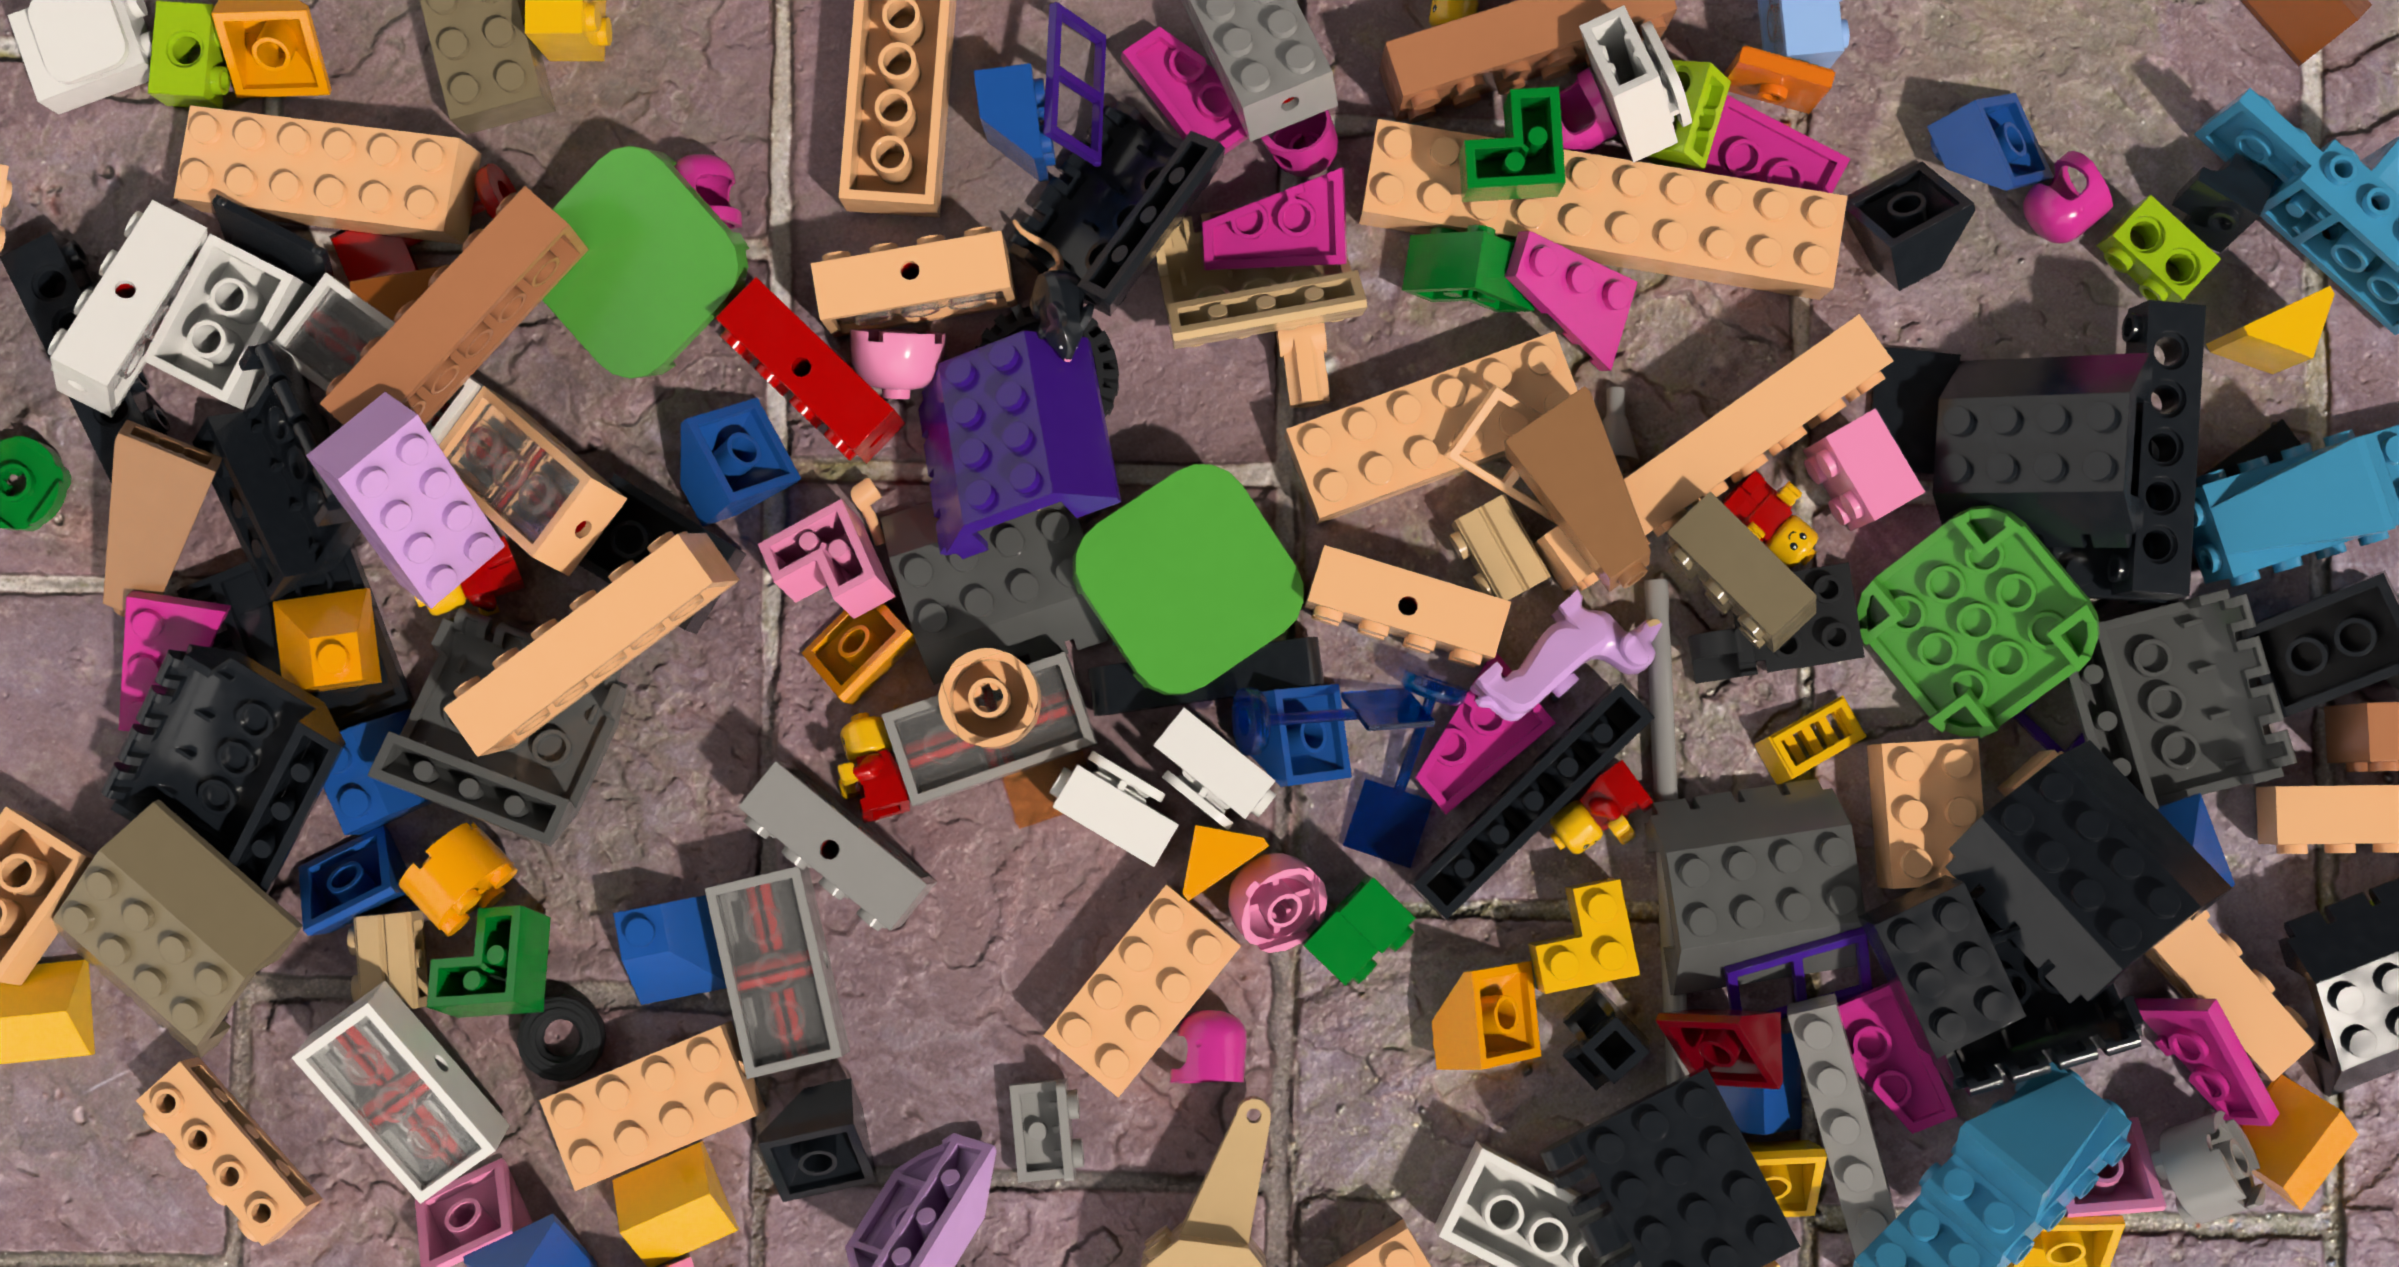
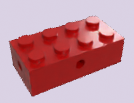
(801, 362)

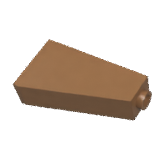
(1580, 485)
(152, 509)

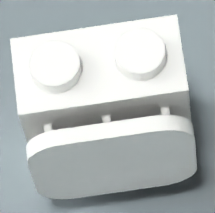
(82, 49)
(1636, 82)
(1213, 771)
(1115, 807)

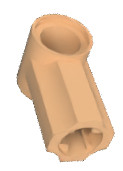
(1304, 365)

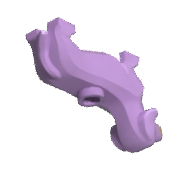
(1560, 651)

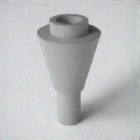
(1619, 430)

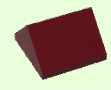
(1732, 1044)

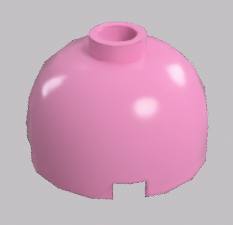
(896, 359)
(1276, 901)

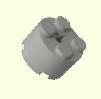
(2209, 1168)

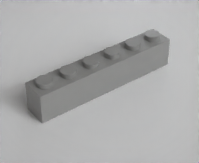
(1842, 1118)

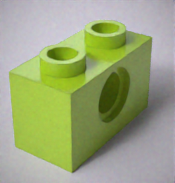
(176, 33)

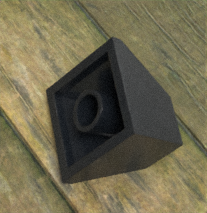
(1909, 224)
(819, 1143)

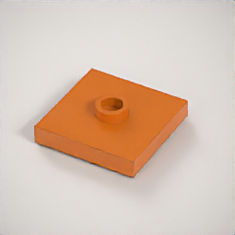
(1778, 79)

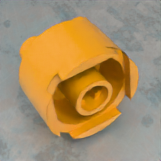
(458, 877)

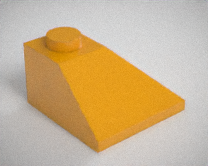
(271, 48)
(328, 640)
(1488, 1019)

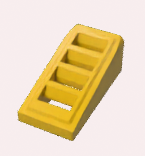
(1784, 756)

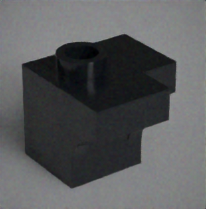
(2224, 201)
(1605, 1042)

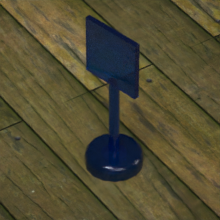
(1373, 708)
(1388, 818)

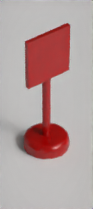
(379, 255)

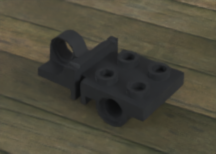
(1825, 639)

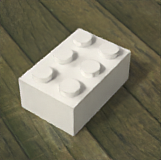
(220, 311)

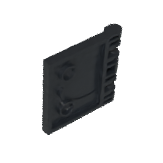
(253, 633)
(1674, 1183)

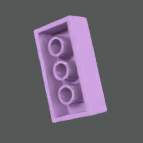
(406, 499)

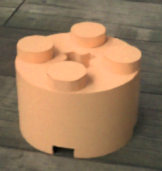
(966, 684)

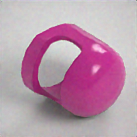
(1584, 115)
(1305, 146)
(712, 181)
(2059, 210)
(1214, 1048)

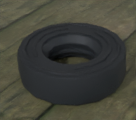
(590, 1046)

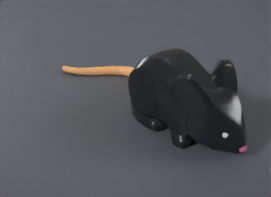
(1058, 302)

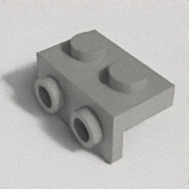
(1044, 1130)

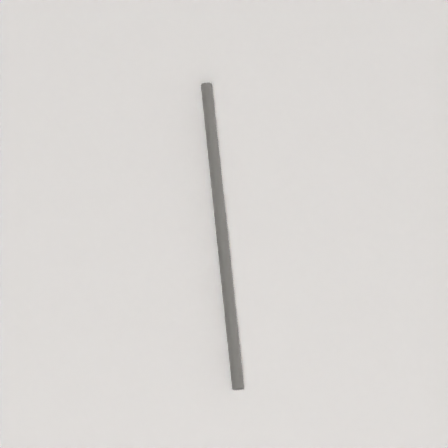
(1664, 780)

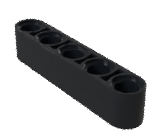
(1272, 667)

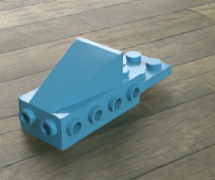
(2327, 192)
(2297, 506)
(2007, 1178)

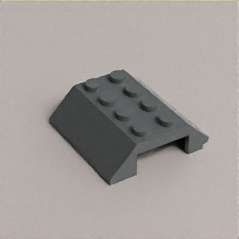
(1002, 599)
(2180, 699)
(522, 789)
(1755, 880)

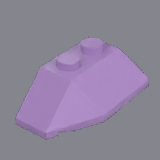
(927, 1208)

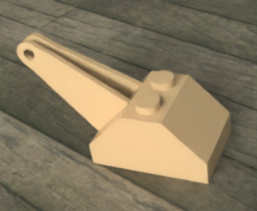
(1223, 1210)

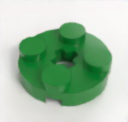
(45, 483)

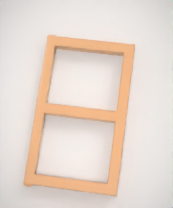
(1505, 484)

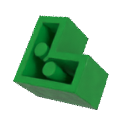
(1527, 160)
(1463, 268)
(1359, 928)
(503, 974)

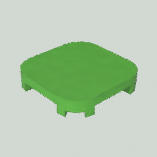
(653, 263)
(1188, 579)
(1978, 621)

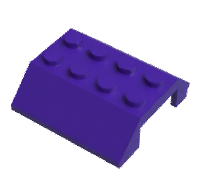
(1012, 436)

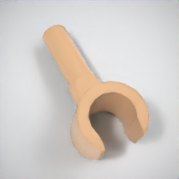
(864, 495)

